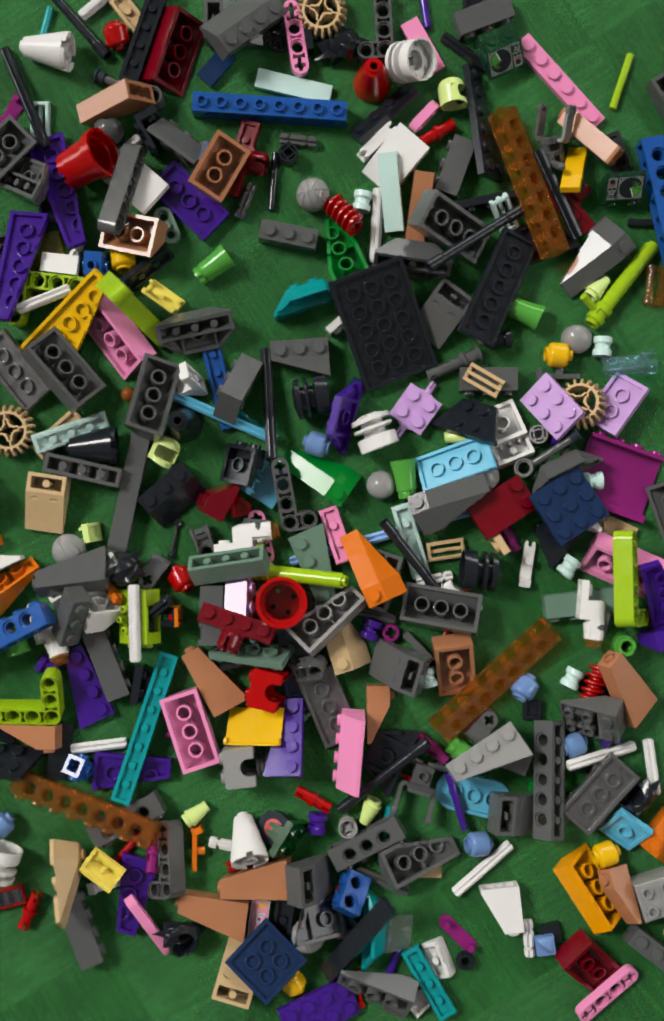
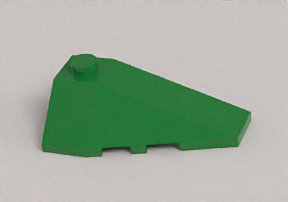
(342, 251)
(325, 476)

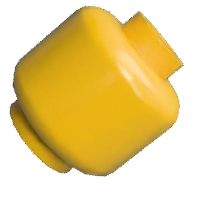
(121, 261)
(557, 355)
(605, 854)
(295, 985)

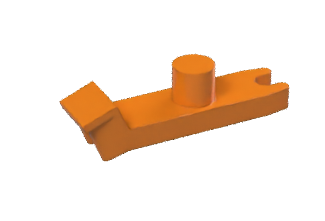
(196, 850)

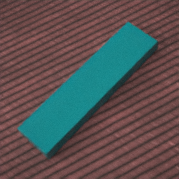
(429, 982)

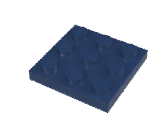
(568, 505)
(266, 961)

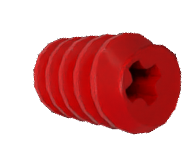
(343, 214)
(594, 683)

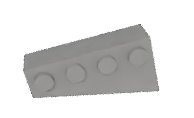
(491, 753)

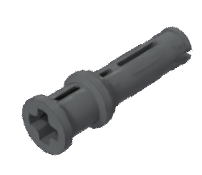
(462, 360)

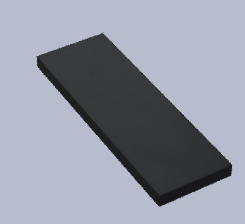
(497, 287)

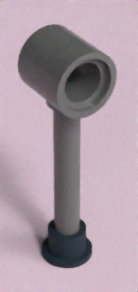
(102, 78)
(573, 437)

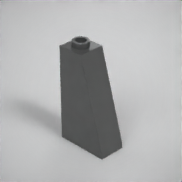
(86, 569)

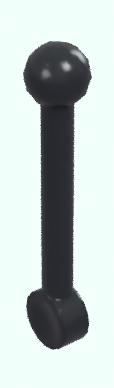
(171, 554)

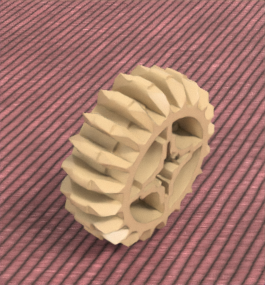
(336, 18)
(589, 391)
(12, 438)

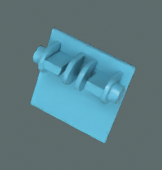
(263, 485)

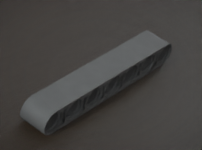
(129, 491)

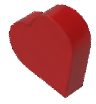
(240, 507)

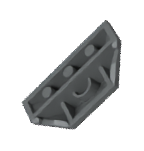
(28, 180)
(414, 257)
(196, 330)
(555, 468)

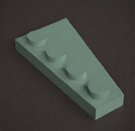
(312, 553)
(268, 657)

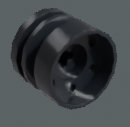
(311, 397)
(481, 570)

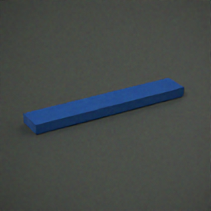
(216, 373)

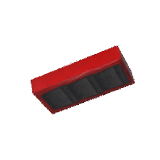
(12, 896)

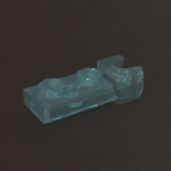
(630, 364)

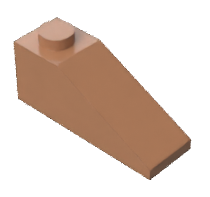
(377, 704)
(37, 736)
(618, 888)

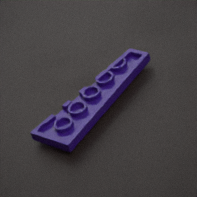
(60, 195)
(19, 251)

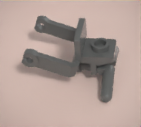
(554, 145)
(420, 784)

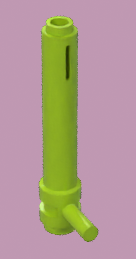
(603, 308)
(306, 576)

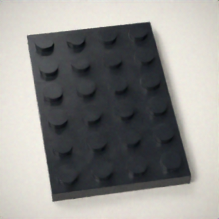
(382, 323)

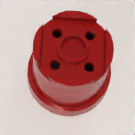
(88, 159)
(283, 601)

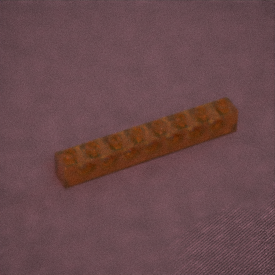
(528, 182)
(494, 679)
(149, 827)

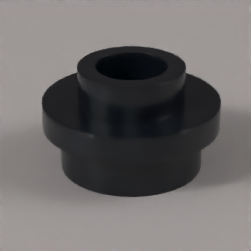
(465, 965)

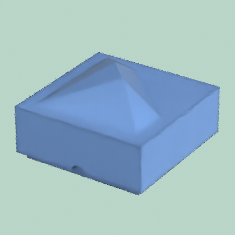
(544, 945)

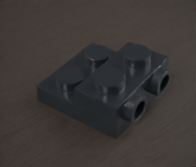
(241, 463)

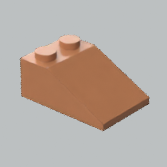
(453, 662)

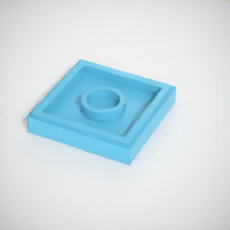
(626, 829)

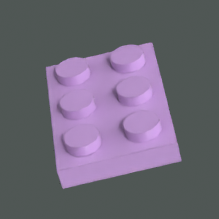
(622, 401)
(552, 406)

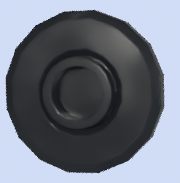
(276, 39)

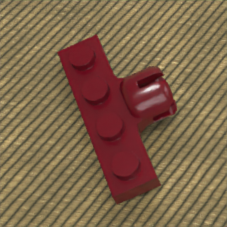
(256, 161)
(574, 200)
(234, 627)

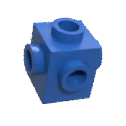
(97, 260)
(78, 767)

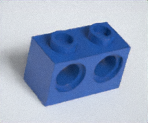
(355, 895)

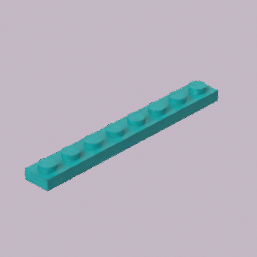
(144, 728)

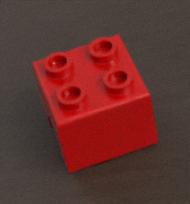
(261, 692)

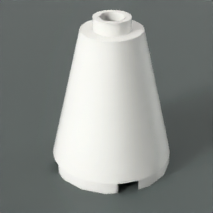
(50, 49)
(247, 843)

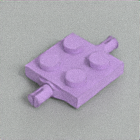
(415, 409)

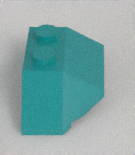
(303, 298)
(377, 946)

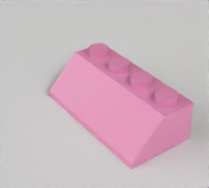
(119, 338)
(599, 560)
(190, 730)
(350, 750)

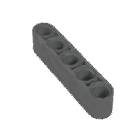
(122, 189)

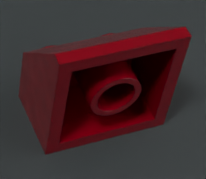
(217, 500)

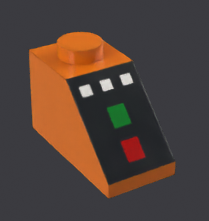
(172, 616)

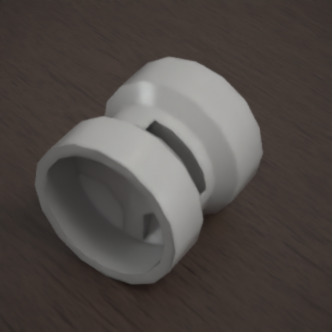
(534, 434)
(346, 830)

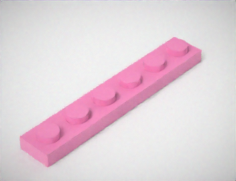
(558, 81)

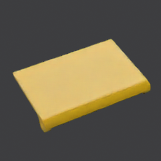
(254, 727)

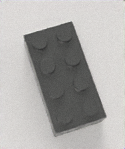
(446, 224)

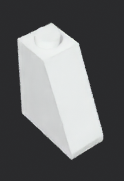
(505, 904)

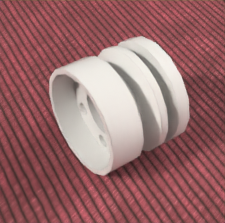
(410, 60)
(374, 432)
(9, 858)

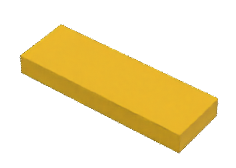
(574, 169)

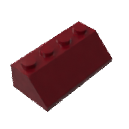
(173, 51)

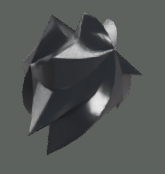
(340, 47)
(128, 569)
(640, 797)
(181, 936)

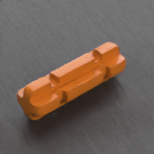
(114, 594)

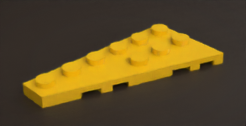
(74, 313)

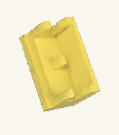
(163, 297)
(102, 870)

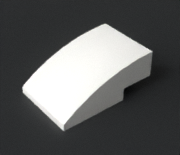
(409, 149)
(148, 190)
(511, 436)

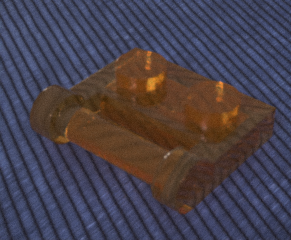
(648, 300)

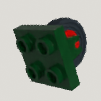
(281, 832)

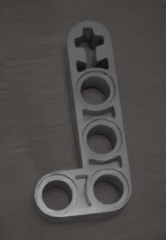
(380, 24)
(288, 493)
(170, 862)

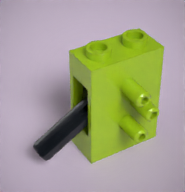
(150, 609)

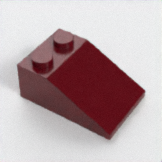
(501, 507)
(586, 960)

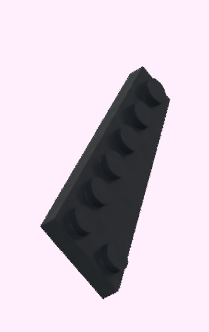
(484, 141)

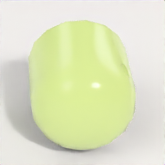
(448, 93)
(165, 452)

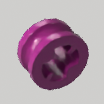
(394, 627)

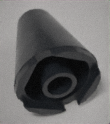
(189, 427)
(96, 446)

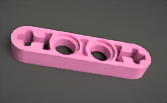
(297, 38)
(145, 921)
(622, 977)

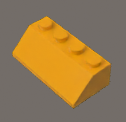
(582, 883)

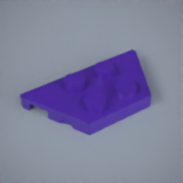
(343, 413)

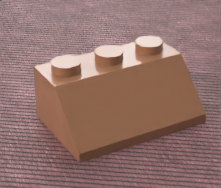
(218, 167)
(139, 236)

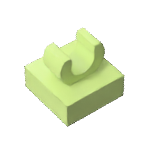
(91, 532)

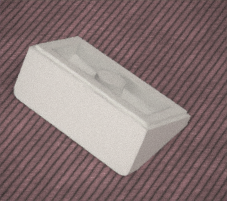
(439, 957)

